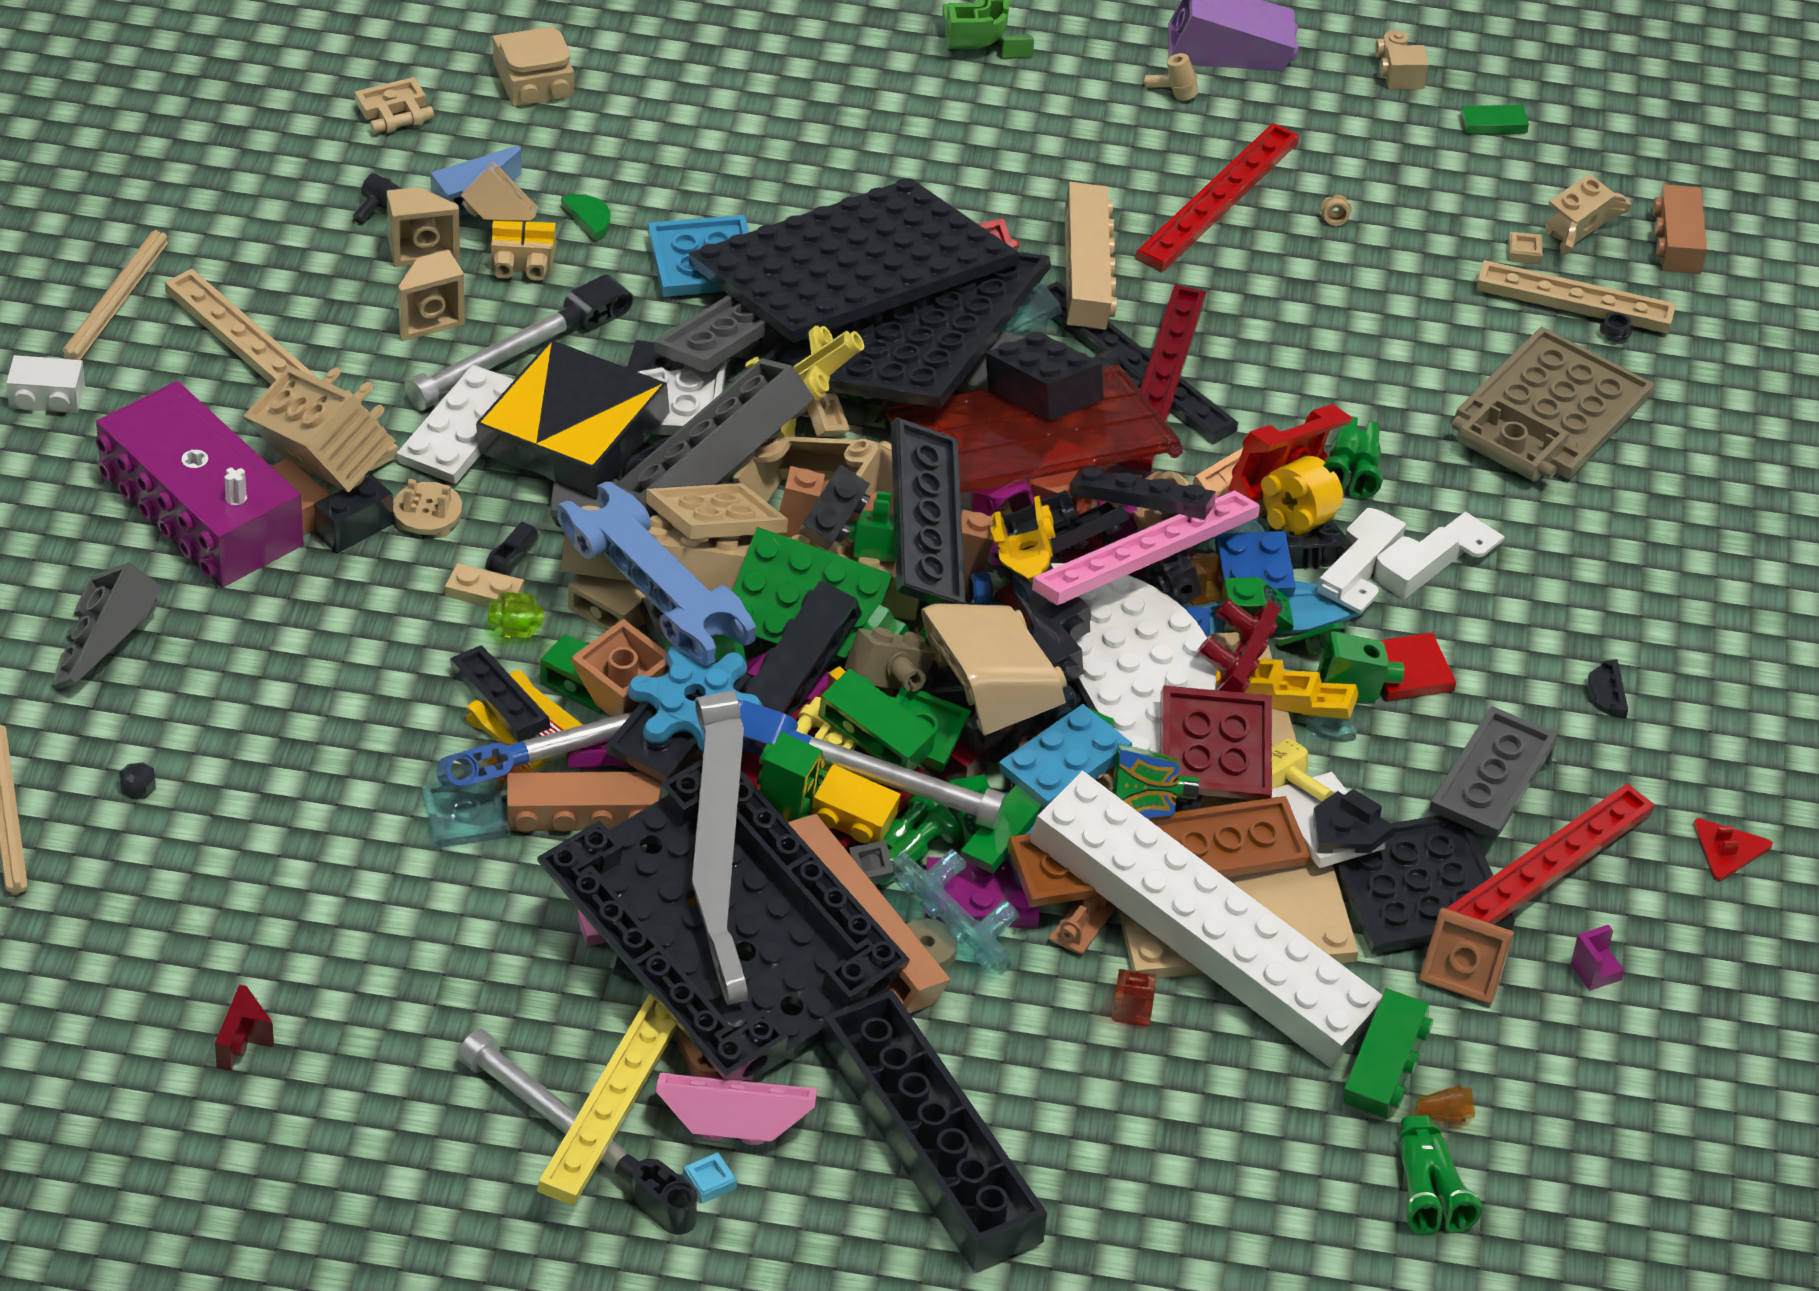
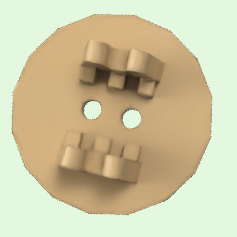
(427, 508)

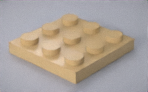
(715, 511)

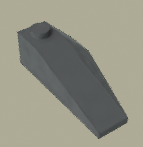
(107, 613)

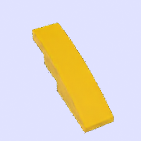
(1301, 691)

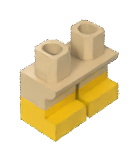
(512, 256)

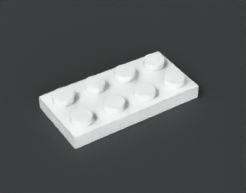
(448, 437)

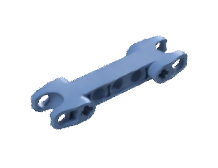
(687, 606)

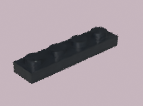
(1143, 493)
(500, 693)

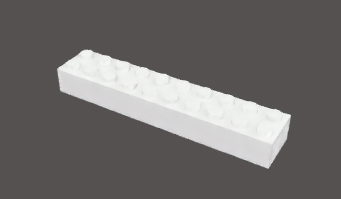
(1206, 919)

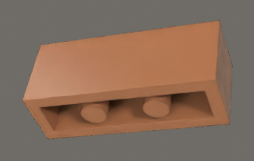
(1680, 229)

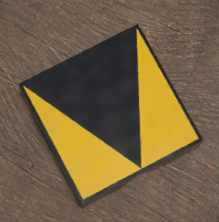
(572, 417)

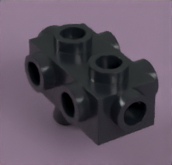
(1176, 576)

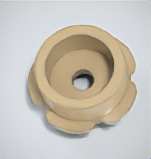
(1339, 217)

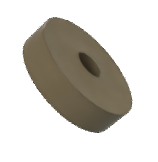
(934, 934)

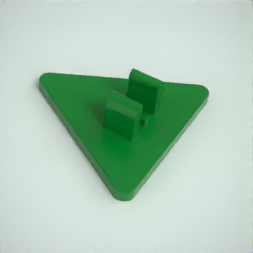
(1311, 637)

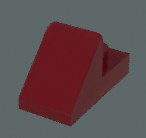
(243, 1024)

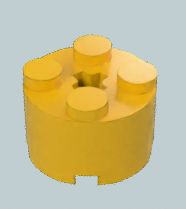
(1301, 495)

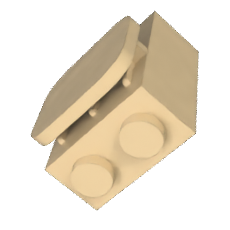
(534, 65)

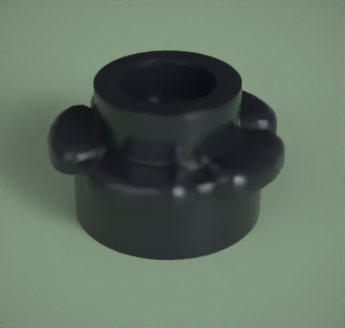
(1616, 327)

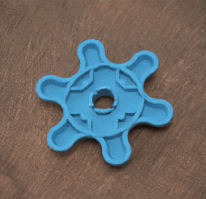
(669, 693)

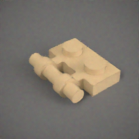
(392, 98)

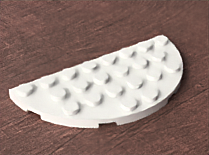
(1135, 649)

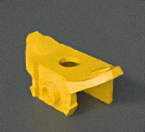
(1030, 561)

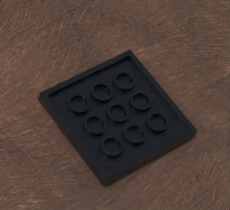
(1408, 882)

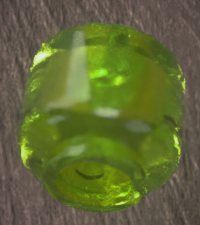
(515, 615)

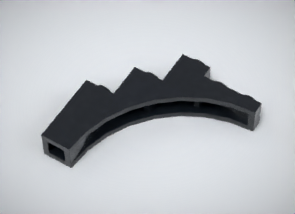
(1055, 632)

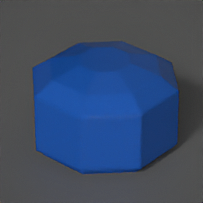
(980, 588)

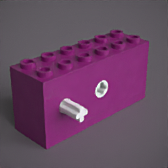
(199, 483)

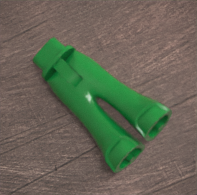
(1428, 1159)

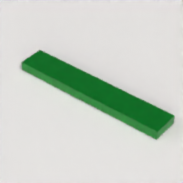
(989, 846)

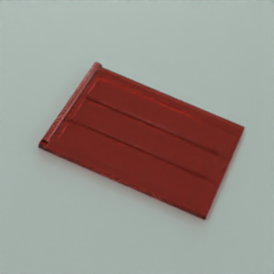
(1011, 444)

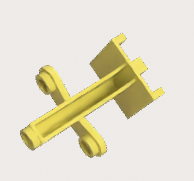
(825, 358)

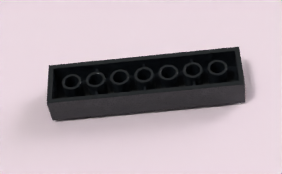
(934, 1130)

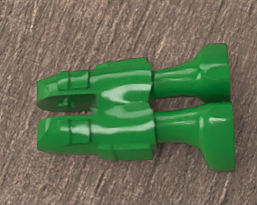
(1363, 452)
(931, 823)

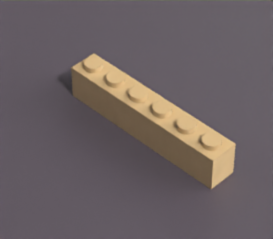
(1089, 256)

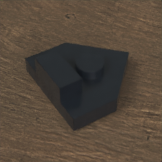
(1350, 823)

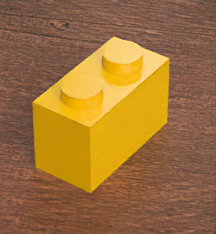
(855, 805)

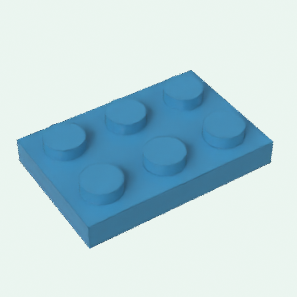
(1061, 752)

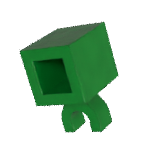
(874, 531)

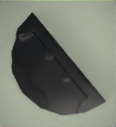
(1606, 689)

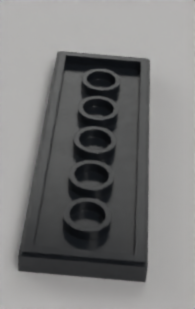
(927, 514)

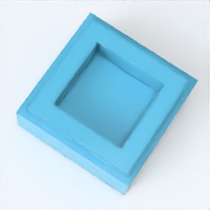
(710, 1177)

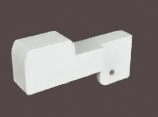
(1412, 563)
(1349, 574)

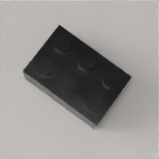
(1044, 376)

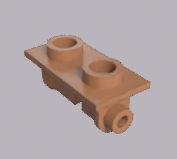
(1082, 923)

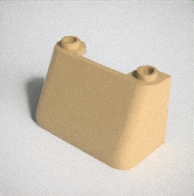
(994, 662)

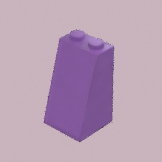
(1234, 34)

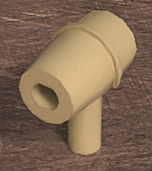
(1180, 78)

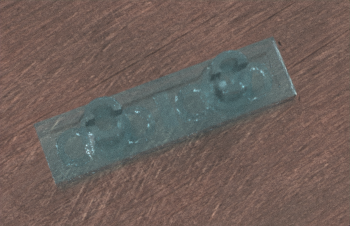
(961, 925)

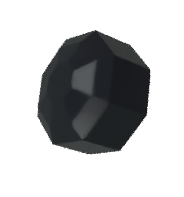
(137, 780)

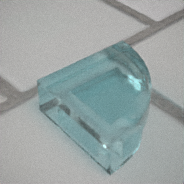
(1332, 728)

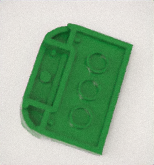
(783, 570)

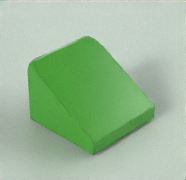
(1016, 46)

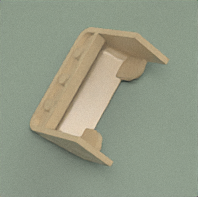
(819, 455)

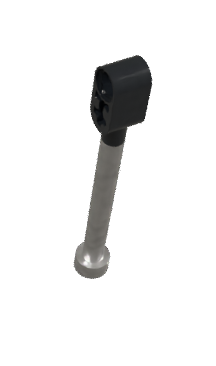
(587, 305)
(655, 1186)

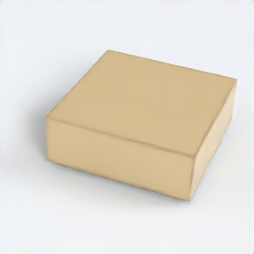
(1525, 248)

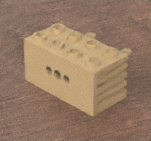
(321, 426)

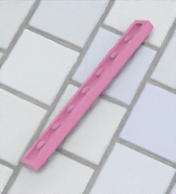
(1143, 549)

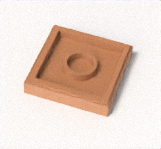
(1466, 956)

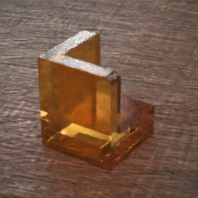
(1207, 572)

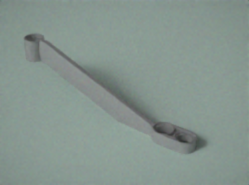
(715, 833)

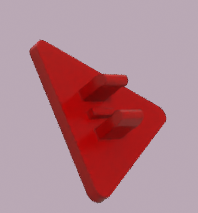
(1728, 848)

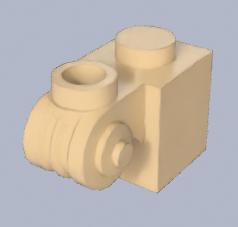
(1401, 64)

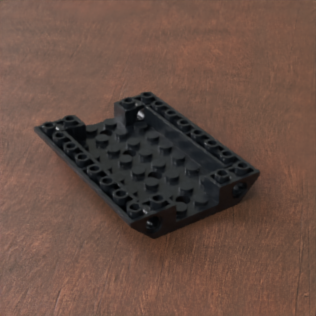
(784, 907)

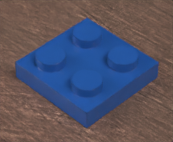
(1256, 555)

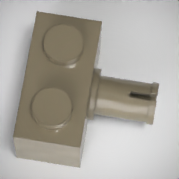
(891, 658)

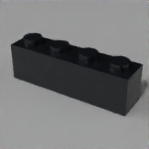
(805, 649)

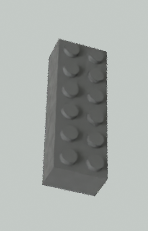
(723, 432)

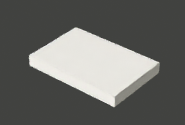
(1302, 806)

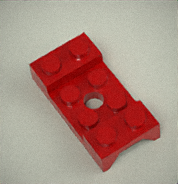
(1270, 449)

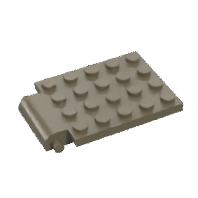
(1549, 407)

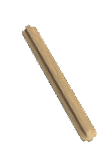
(115, 296)
(10, 837)

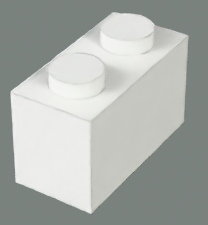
(45, 384)

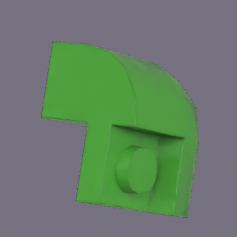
(974, 23)

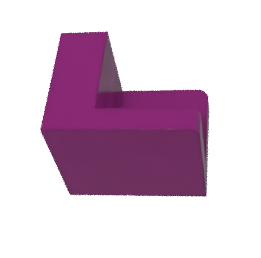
(1594, 960)

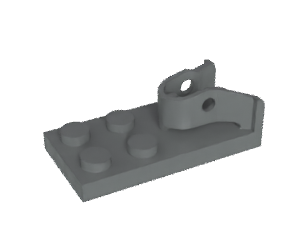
(716, 335)
(1494, 772)

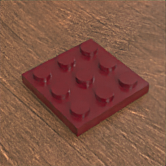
(1219, 739)

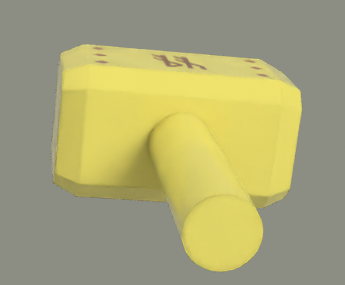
(1290, 765)

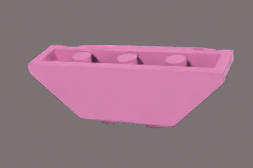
(735, 1107)

